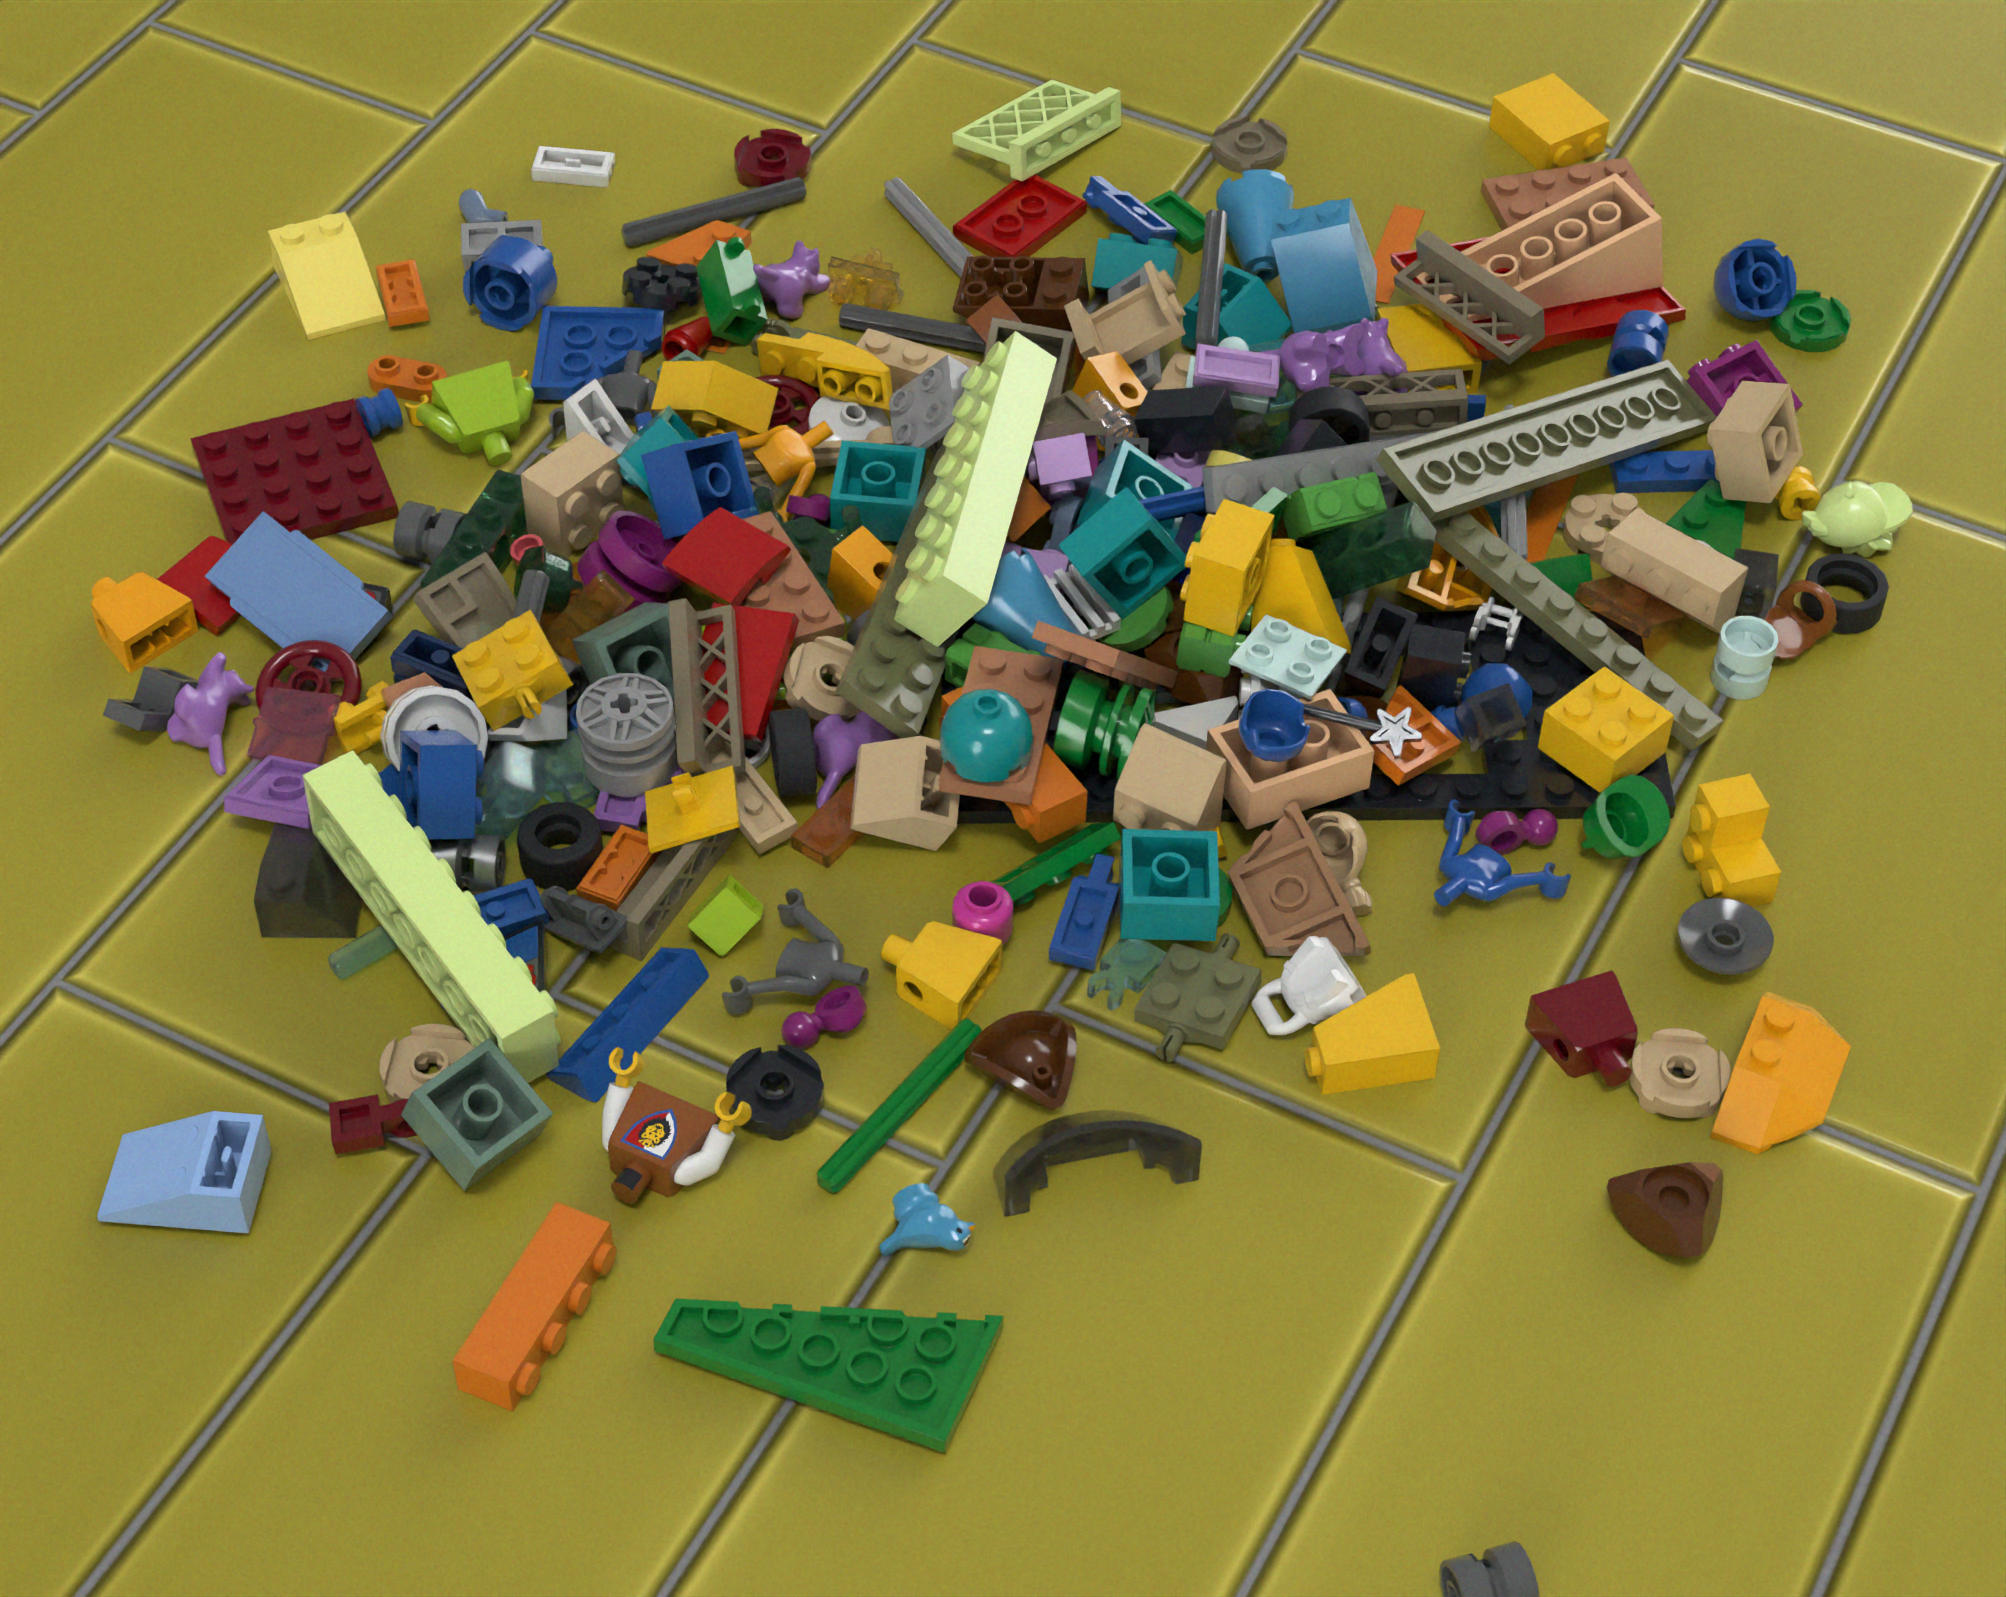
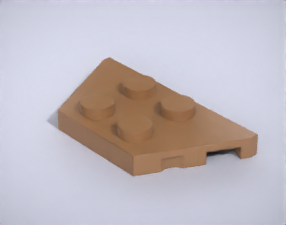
(1293, 891)

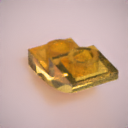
(595, 605)

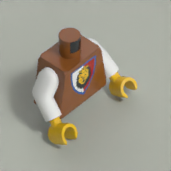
(661, 1138)

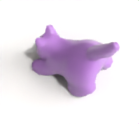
(791, 279)
(1377, 352)
(1311, 357)
(202, 711)
(837, 747)

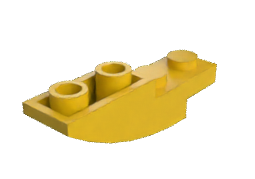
(830, 364)

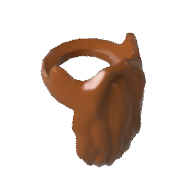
(1796, 629)

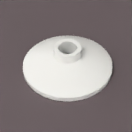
(846, 419)

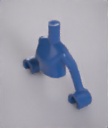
(1482, 870)

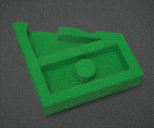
(1712, 519)

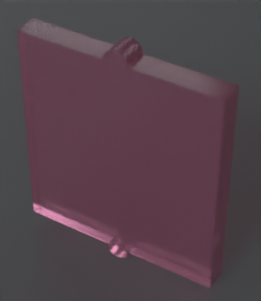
(294, 725)

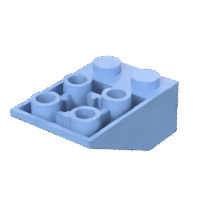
(190, 1173)

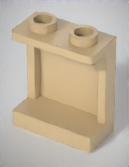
(1132, 323)

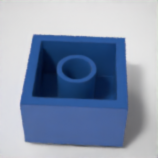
(697, 479)
(440, 782)

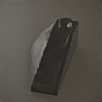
(303, 889)

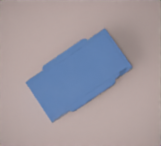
(296, 590)

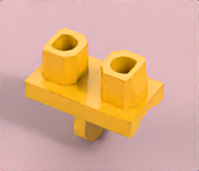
(361, 724)

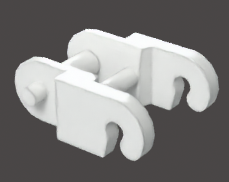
(1483, 618)

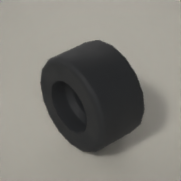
(556, 825)

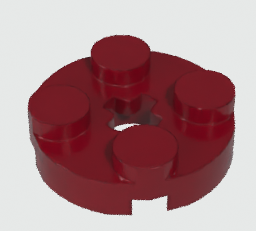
(755, 162)

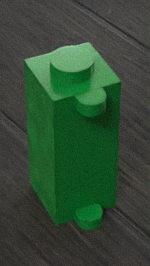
(731, 291)

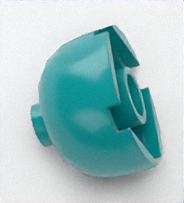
(986, 735)

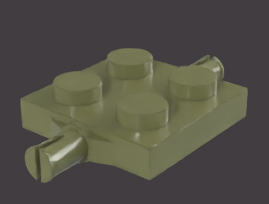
(1197, 996)

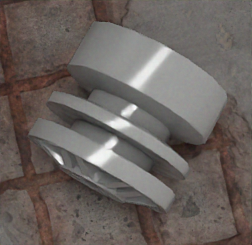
(627, 734)

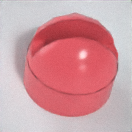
(522, 544)

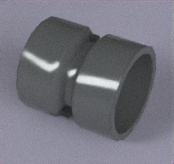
(423, 531)
(1500, 1573)

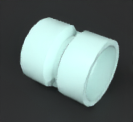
(1744, 657)

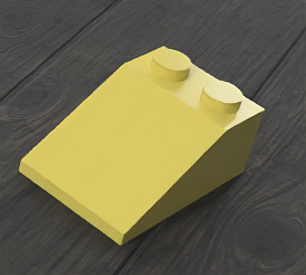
(325, 275)

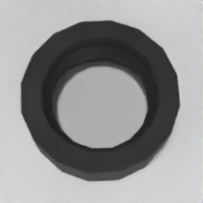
(1334, 402)
(1854, 573)
(792, 752)

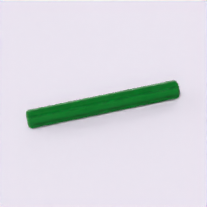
(897, 1107)

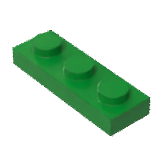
(1055, 863)

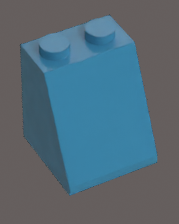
(1324, 266)

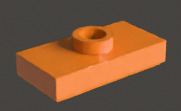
(402, 293)
(618, 868)

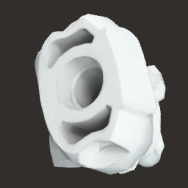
(1313, 985)

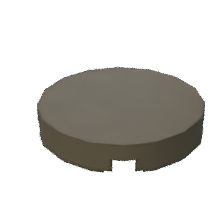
(1249, 145)

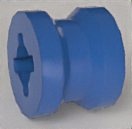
(379, 412)

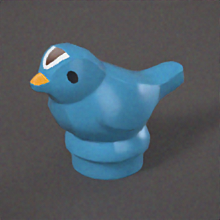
(925, 1222)

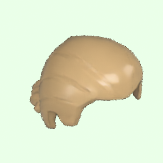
(1345, 850)

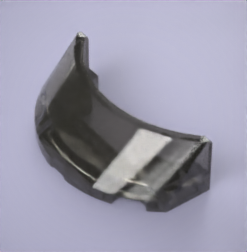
(1087, 1137)

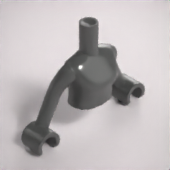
(626, 391)
(803, 965)

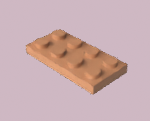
(1525, 194)
(794, 591)
(1103, 658)
(1035, 684)

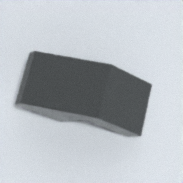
(152, 701)

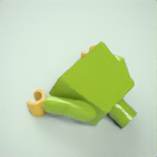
(477, 410)

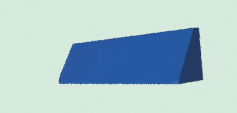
(630, 1021)

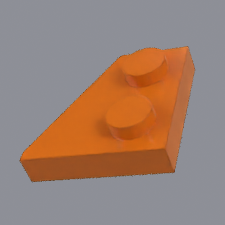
(694, 245)
(1415, 757)

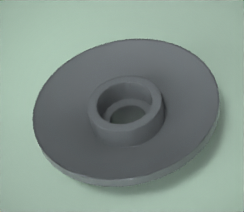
(1725, 936)

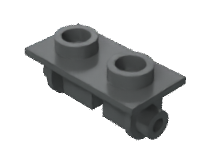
(581, 920)

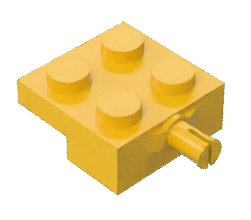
(512, 671)

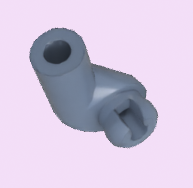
(475, 209)

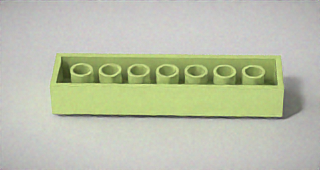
(975, 490)
(430, 915)

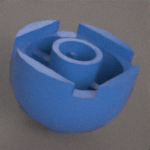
(1754, 281)

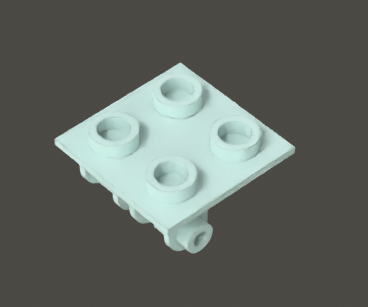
(1288, 657)

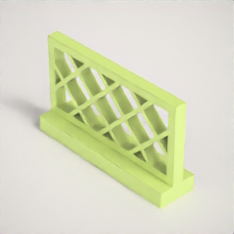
(1042, 127)

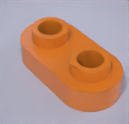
(404, 376)

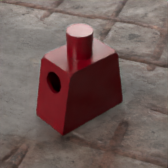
(1586, 1027)

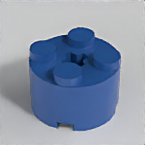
(510, 282)

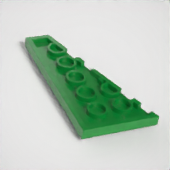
(852, 1362)

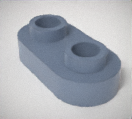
(1064, 518)

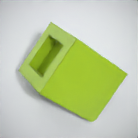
(725, 915)

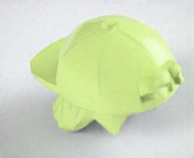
(1859, 516)

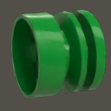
(1100, 725)

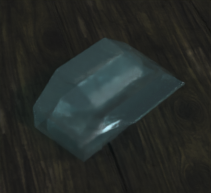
(565, 772)

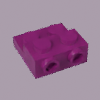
(1720, 378)

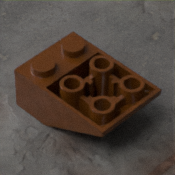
(1029, 285)

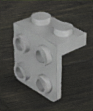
(925, 405)

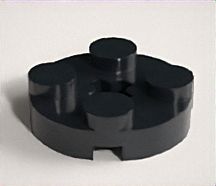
(661, 284)
(783, 1113)

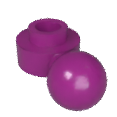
(815, 507)
(1505, 832)
(836, 1011)

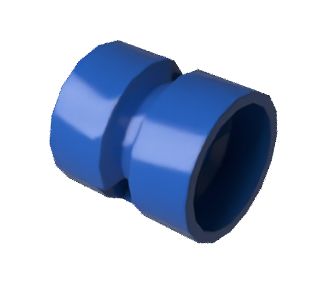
(1637, 342)

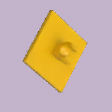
(691, 808)

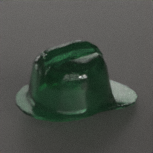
(560, 574)

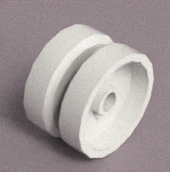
(429, 708)

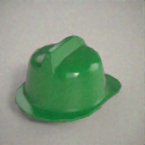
(1626, 819)

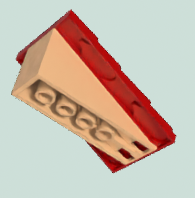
(1578, 261)

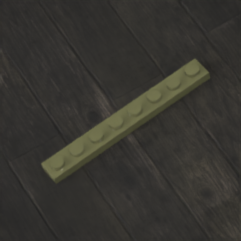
(1572, 623)

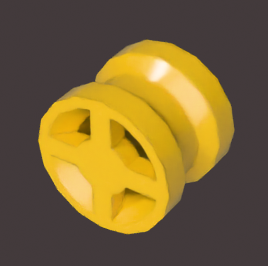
(1798, 494)

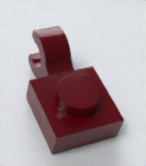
(363, 1121)

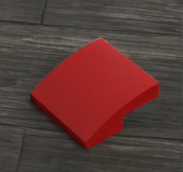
(725, 557)
(187, 577)

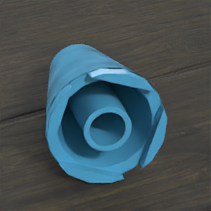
(1250, 213)
(1020, 600)

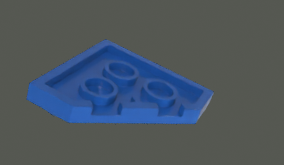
(590, 344)

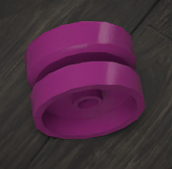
(632, 554)

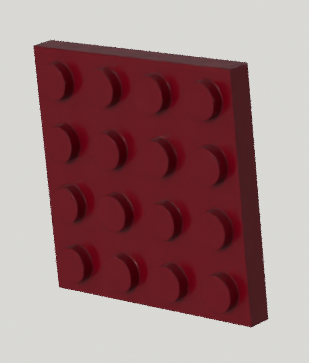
(301, 469)

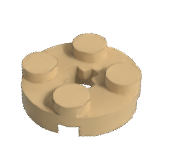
(1589, 516)
(804, 680)
(425, 1045)
(1672, 1095)

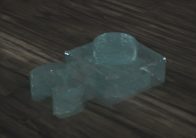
(1126, 965)

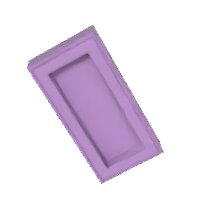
(1237, 370)

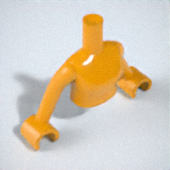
(786, 455)

